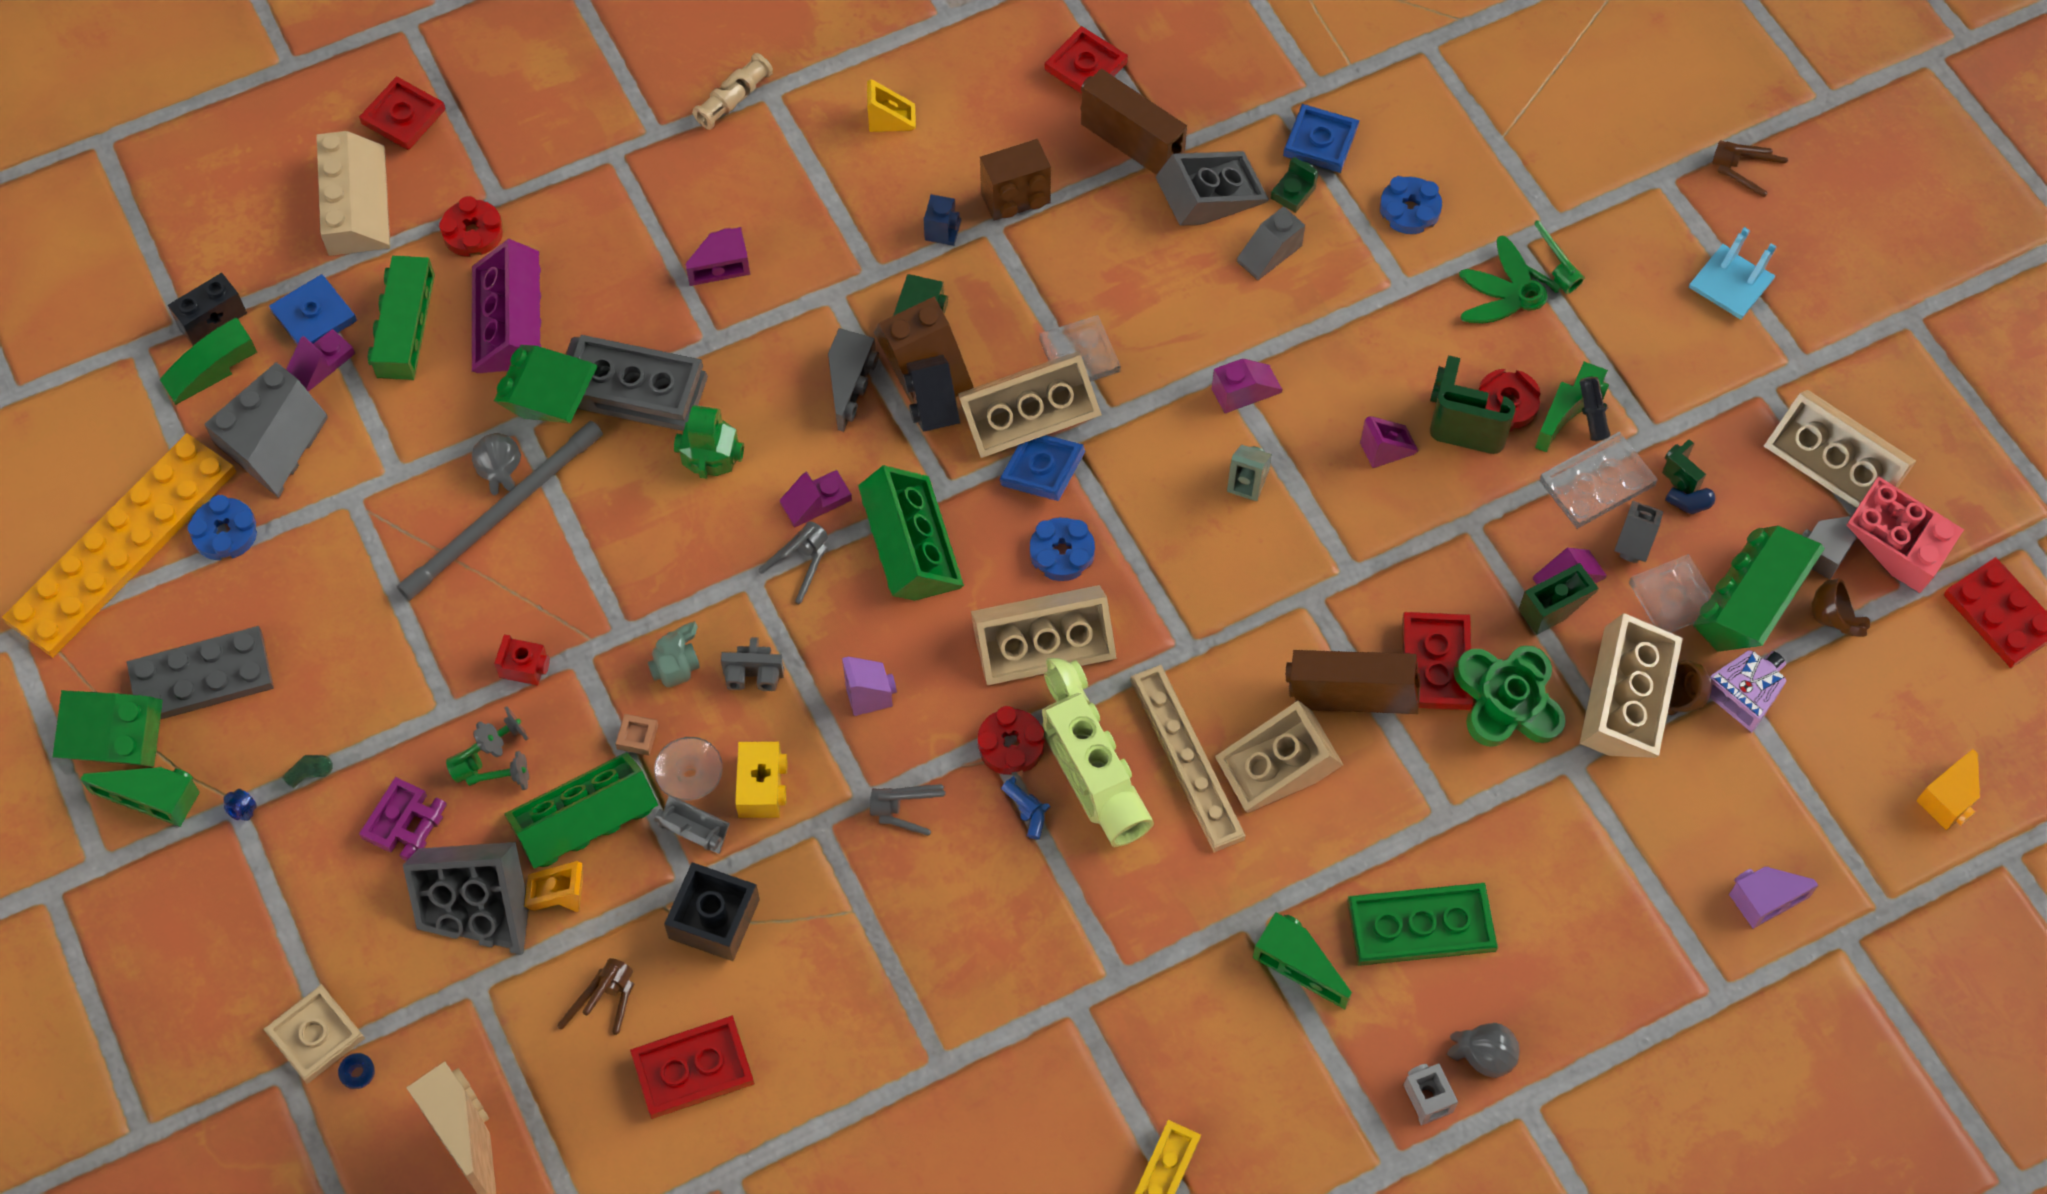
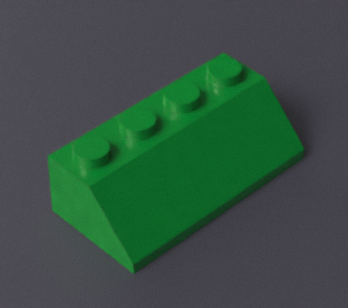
(909, 534)
(1757, 588)
(582, 810)

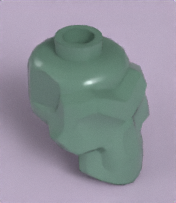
(674, 659)

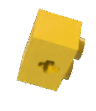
(754, 797)

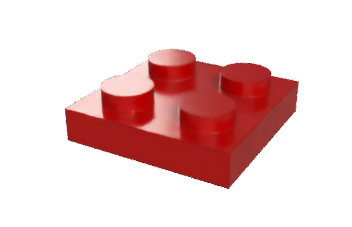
(1083, 57)
(402, 113)

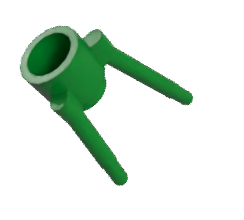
(1566, 274)

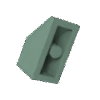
(1248, 471)

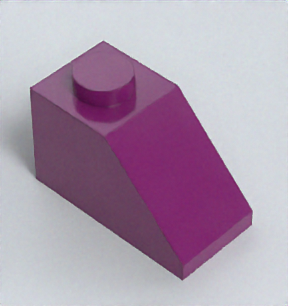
(719, 258)
(1243, 384)

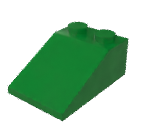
(544, 384)
(107, 727)

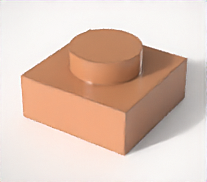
(636, 734)

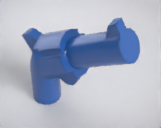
(1029, 806)

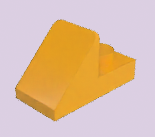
(555, 887)

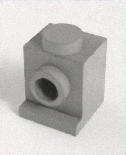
(1434, 1080)

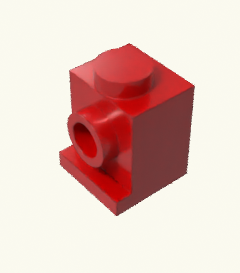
(525, 670)

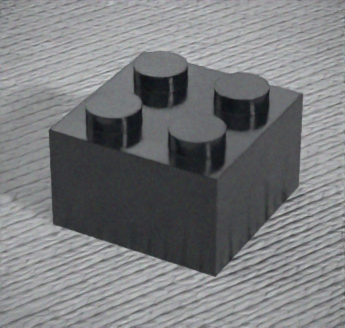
(712, 911)

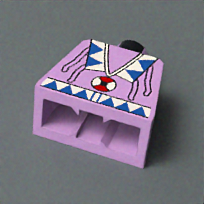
(1748, 686)

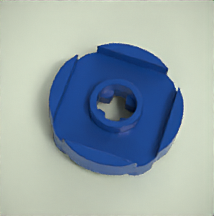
(1416, 190)
(218, 512)
(1062, 531)

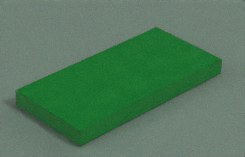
(1422, 924)

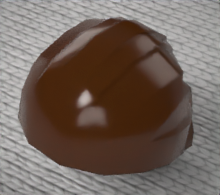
(1834, 609)
(1690, 688)

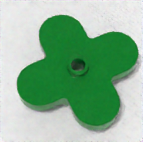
(1509, 696)

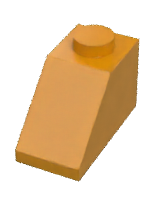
(1954, 792)

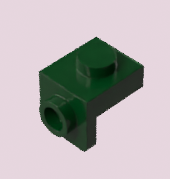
(1682, 471)

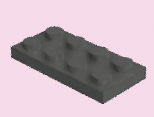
(204, 672)

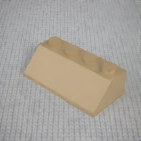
(352, 193)
(1029, 404)
(1836, 449)
(1023, 634)
(1631, 689)

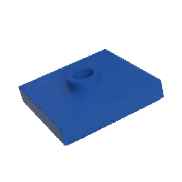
(1321, 138)
(312, 311)
(1043, 466)

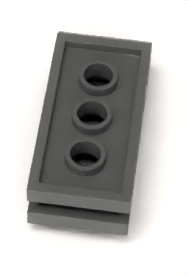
(639, 382)

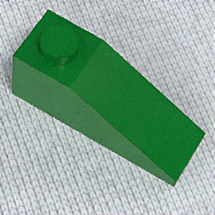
(148, 790)
(1295, 954)

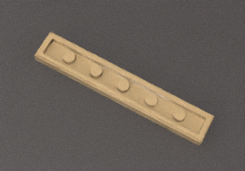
(1187, 758)

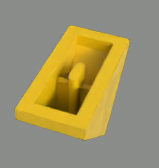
(888, 109)

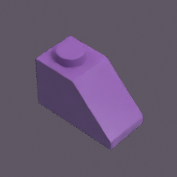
(867, 685)
(1769, 893)

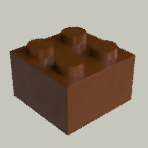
(1015, 179)

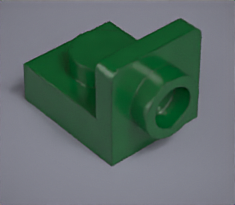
(1295, 185)

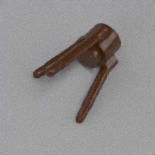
(1729, 154)
(611, 980)

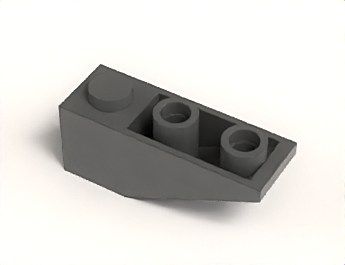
(849, 363)

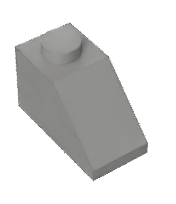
(1837, 541)

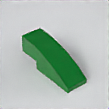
(208, 361)

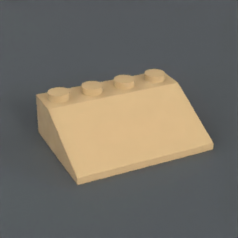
(458, 1122)

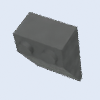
(1209, 186)

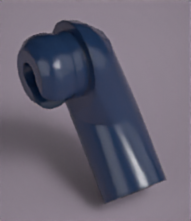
(1693, 502)

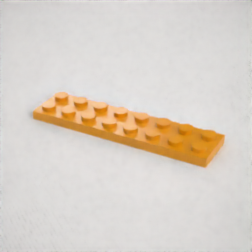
(119, 545)

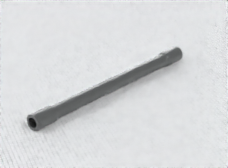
(424, 575)

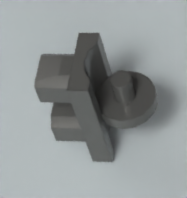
(752, 662)

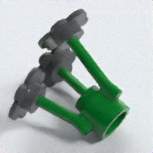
(467, 763)

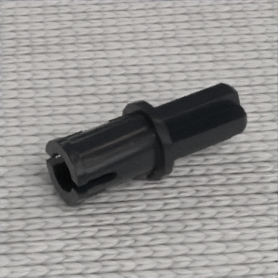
(1594, 408)

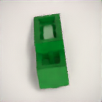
(1567, 404)

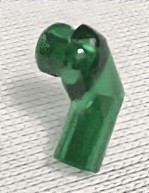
(308, 767)

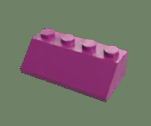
(504, 305)

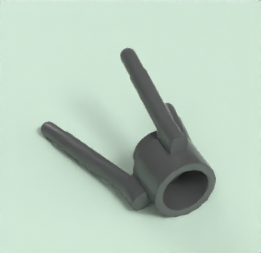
(806, 541)
(887, 801)

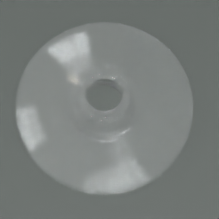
(686, 755)

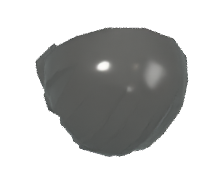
(496, 459)
(1488, 1048)

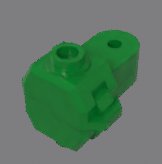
(708, 443)

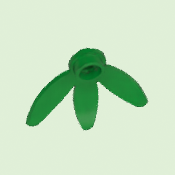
(1512, 295)

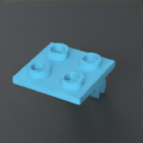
(1732, 280)

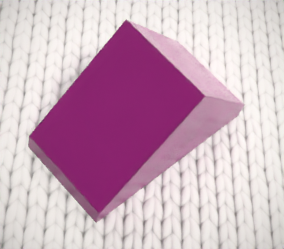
(1386, 441)
(1567, 559)

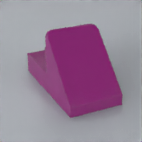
(316, 361)
(813, 498)

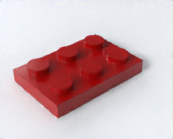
(2001, 611)
(1438, 644)
(692, 1067)

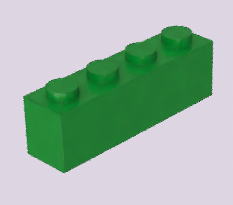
(401, 318)

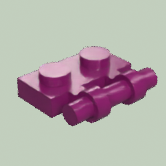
(394, 814)

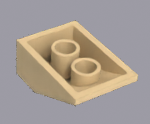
(1279, 758)

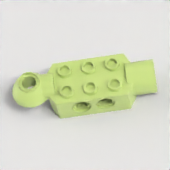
(1089, 756)

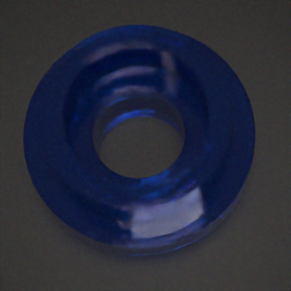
(239, 805)
(349, 1064)

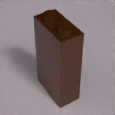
(1130, 121)
(1355, 681)

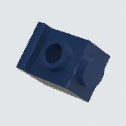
(941, 220)

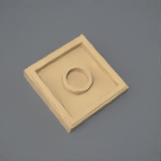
(314, 1034)

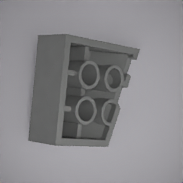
(268, 427)
(470, 893)

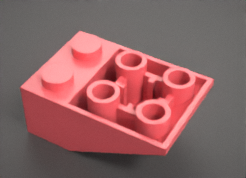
(1903, 534)

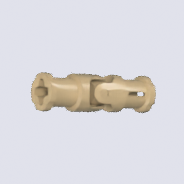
(732, 91)

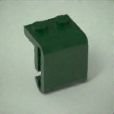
(1462, 415)

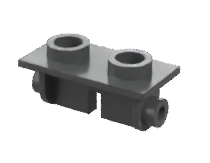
(692, 824)

